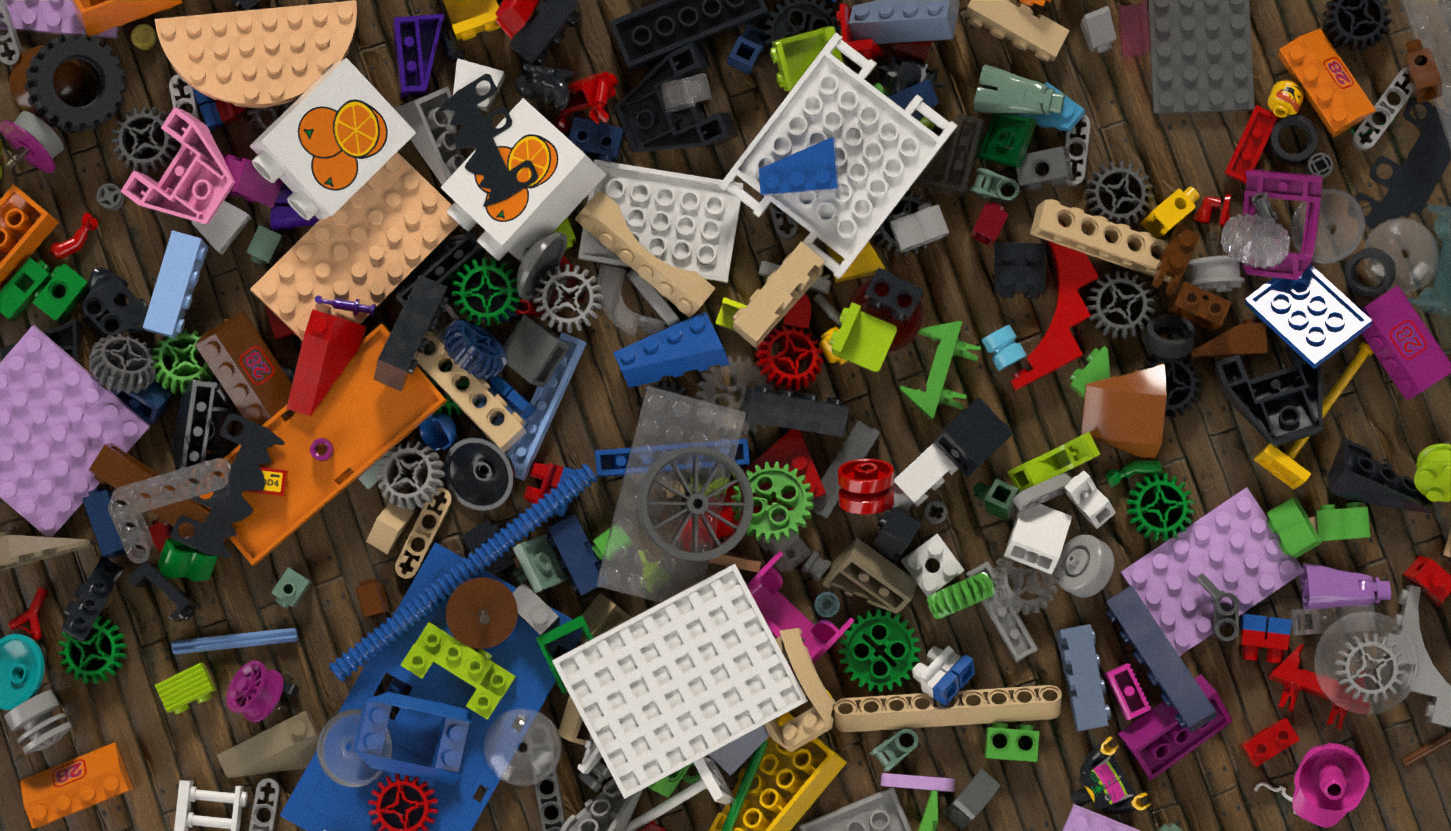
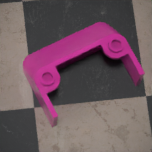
(783, 615)

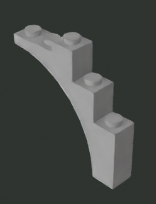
(1429, 680)

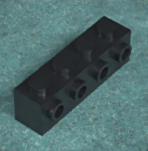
(795, 412)

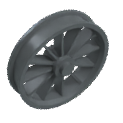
(695, 503)

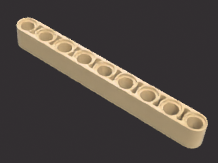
(964, 709)

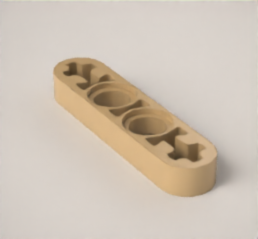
(427, 535)

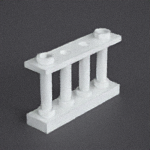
(187, 794)

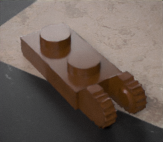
(1175, 257)

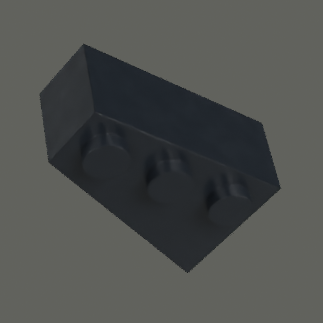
(67, 337)

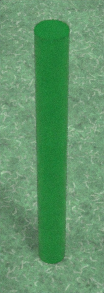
(744, 787)

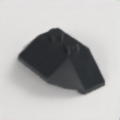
(445, 263)
(199, 423)

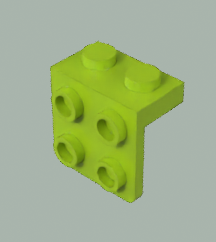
(862, 338)

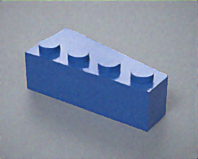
(672, 351)

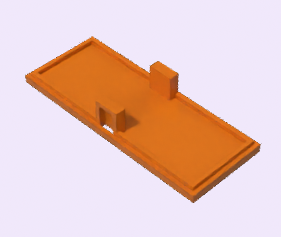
(361, 422)

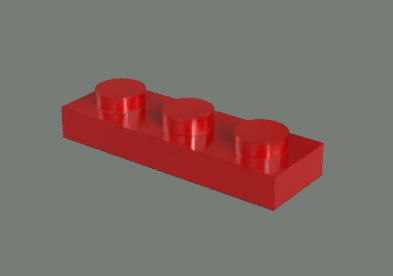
(1251, 143)

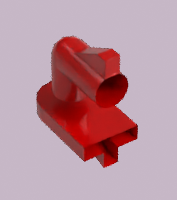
(1204, 213)

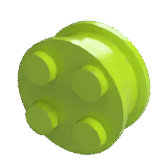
(1434, 472)

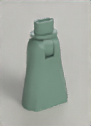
(1014, 94)

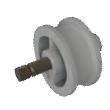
(1216, 270)

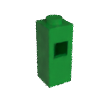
(22, 287)

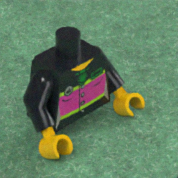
(1106, 784)

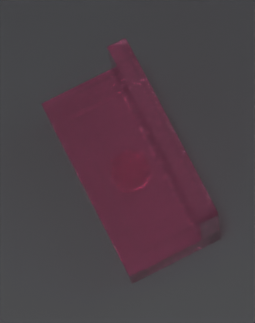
(1134, 30)

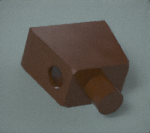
(1422, 72)

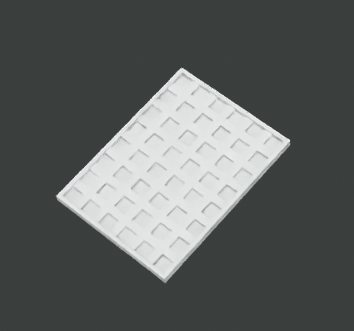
(679, 681)

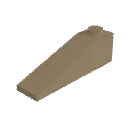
(22, 550)

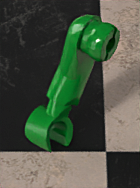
(1136, 466)

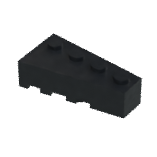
(410, 333)

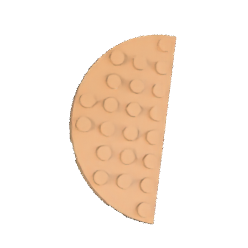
(259, 53)

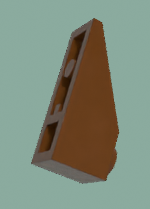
(1241, 340)

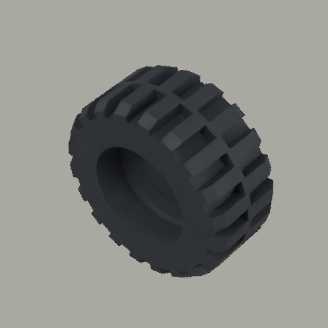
(103, 64)

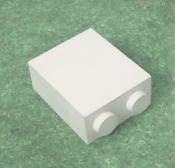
(1038, 537)

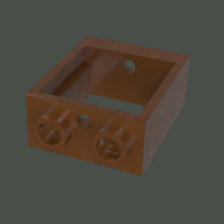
(1204, 313)

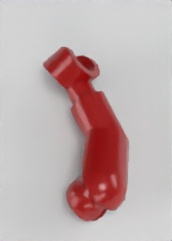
(76, 243)

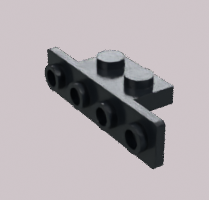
(90, 599)

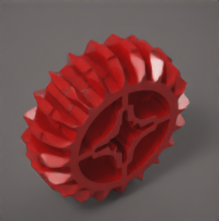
(806, 351)
(399, 784)

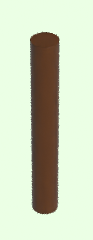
(1426, 750)

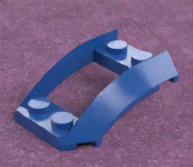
(448, 746)

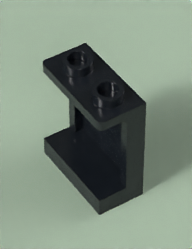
(973, 436)
(150, 572)

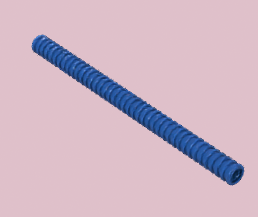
(463, 572)

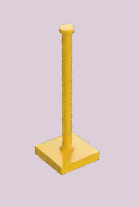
(1282, 464)

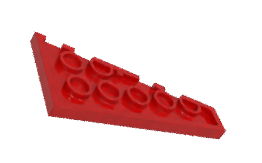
(787, 450)

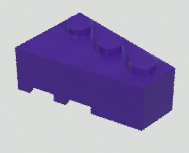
(414, 51)

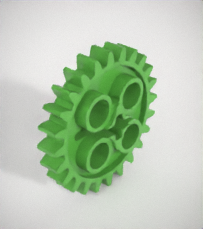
(782, 482)

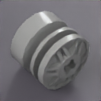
(38, 722)

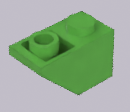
(1095, 370)

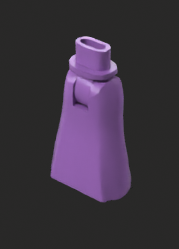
(1337, 588)

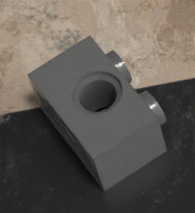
(1059, 168)

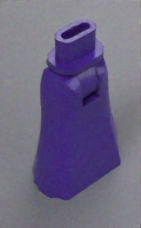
(284, 216)

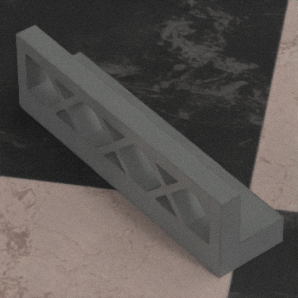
(855, 447)

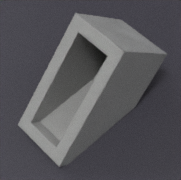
(1098, 30)
(534, 609)

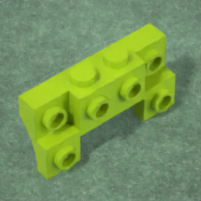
(471, 666)

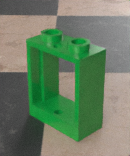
(556, 634)

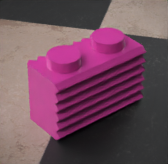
(1127, 691)

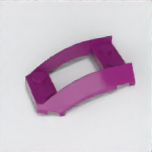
(1287, 187)

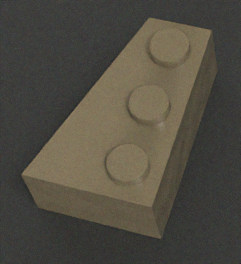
(871, 576)

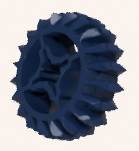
(474, 349)

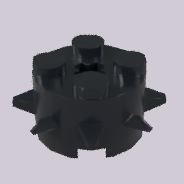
(907, 74)

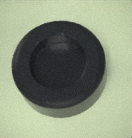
(290, 689)

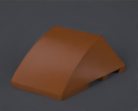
(1127, 411)

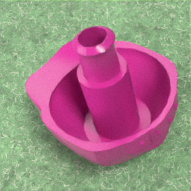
(1329, 784)

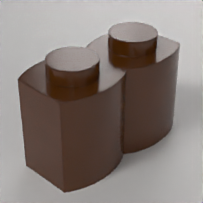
(372, 598)

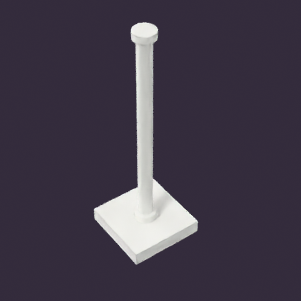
(710, 779)

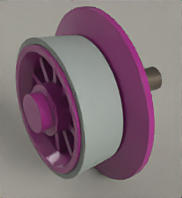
(32, 141)

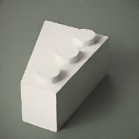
(920, 476)

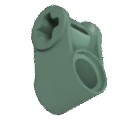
(992, 186)
(894, 749)

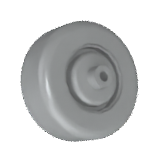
(1084, 566)

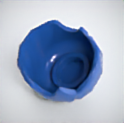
(438, 431)

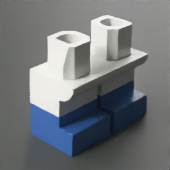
(944, 674)

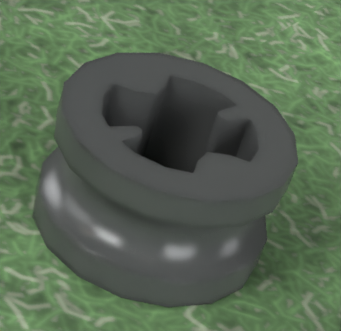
(937, 504)

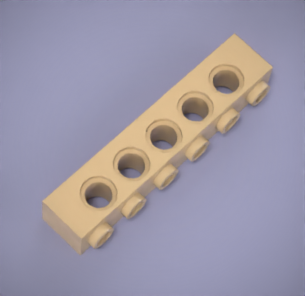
(1141, 260)
(503, 435)

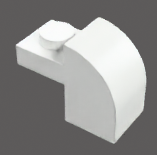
(1089, 500)

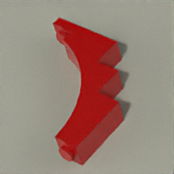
(1058, 343)

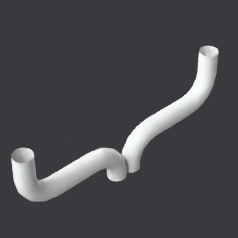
(1275, 790)

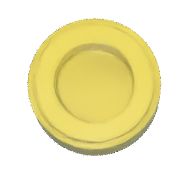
(144, 36)

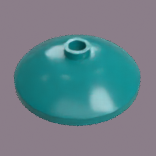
(19, 670)

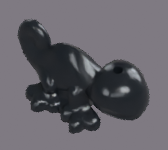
(546, 84)

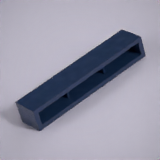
(1161, 660)

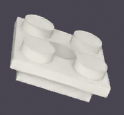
(935, 549)

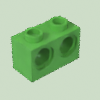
(1011, 749)

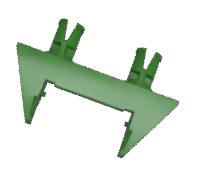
(948, 348)

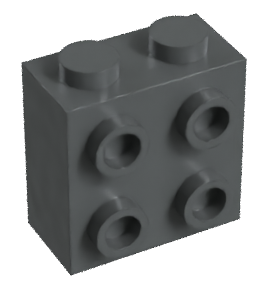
(534, 351)

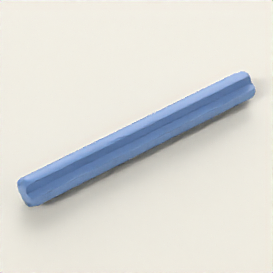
(234, 641)

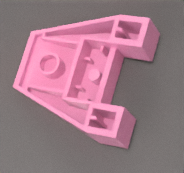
(193, 181)

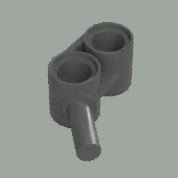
(1221, 616)

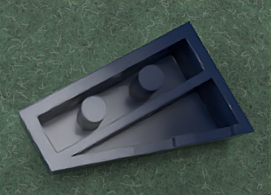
(576, 554)

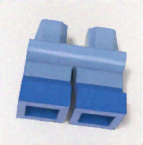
(515, 401)

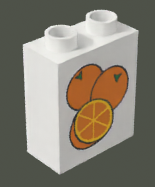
(330, 141)
(536, 210)

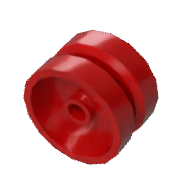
(866, 486)

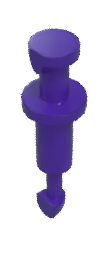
(354, 307)

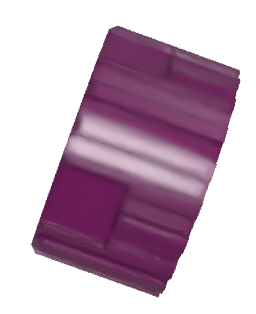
(330, 449)

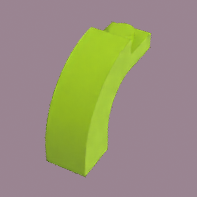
(1054, 462)

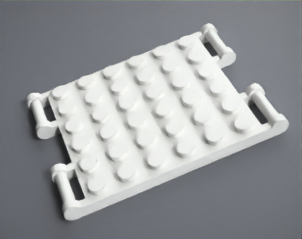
(876, 147)

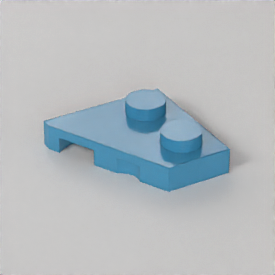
(1069, 117)

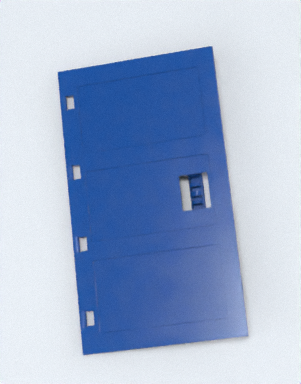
(328, 806)

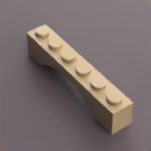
(681, 287)

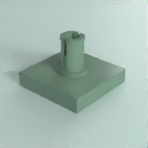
(539, 564)

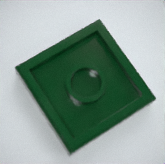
(1007, 139)

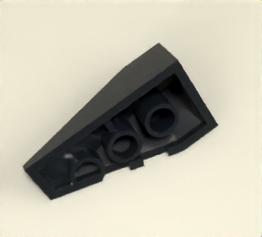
(1368, 481)

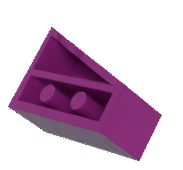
(251, 183)

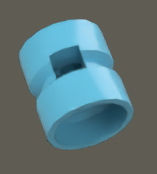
(1004, 348)

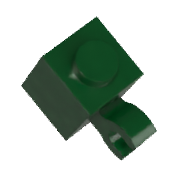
(997, 498)

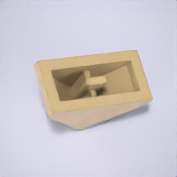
(389, 527)

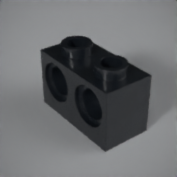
(897, 289)

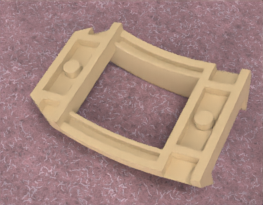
(818, 718)

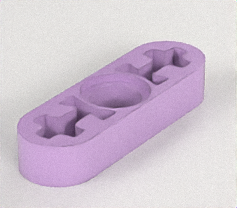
(918, 782)

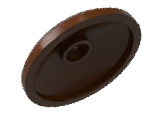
(67, 81)

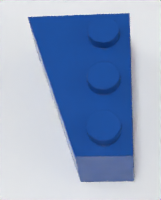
(803, 171)

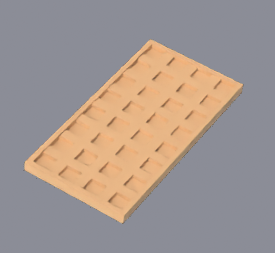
(359, 249)

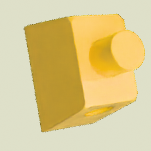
(1171, 212)

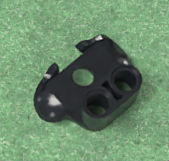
(103, 288)

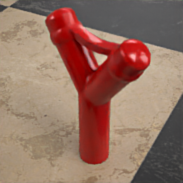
(31, 616)

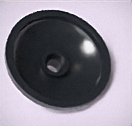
(469, 479)

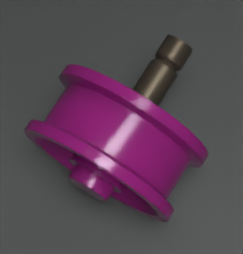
(255, 692)

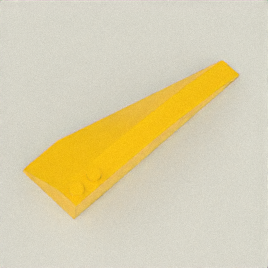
(783, 785)

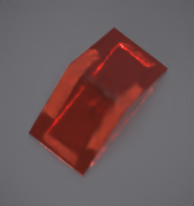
(913, 50)

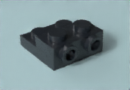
(1019, 269)

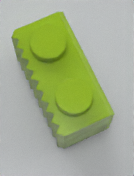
(186, 688)

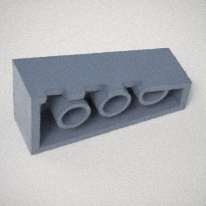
(904, 20)
(1083, 678)

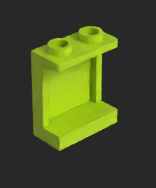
(797, 54)

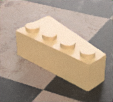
(1019, 26)
(778, 295)

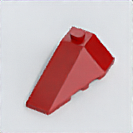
(324, 354)

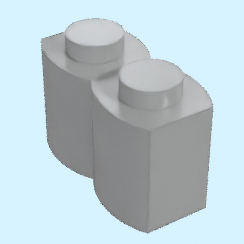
(919, 228)

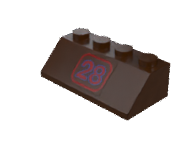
(245, 368)

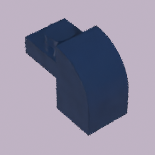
(747, 50)

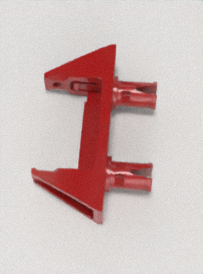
(1301, 680)

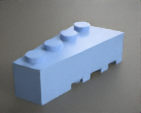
(175, 284)

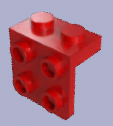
(867, 47)

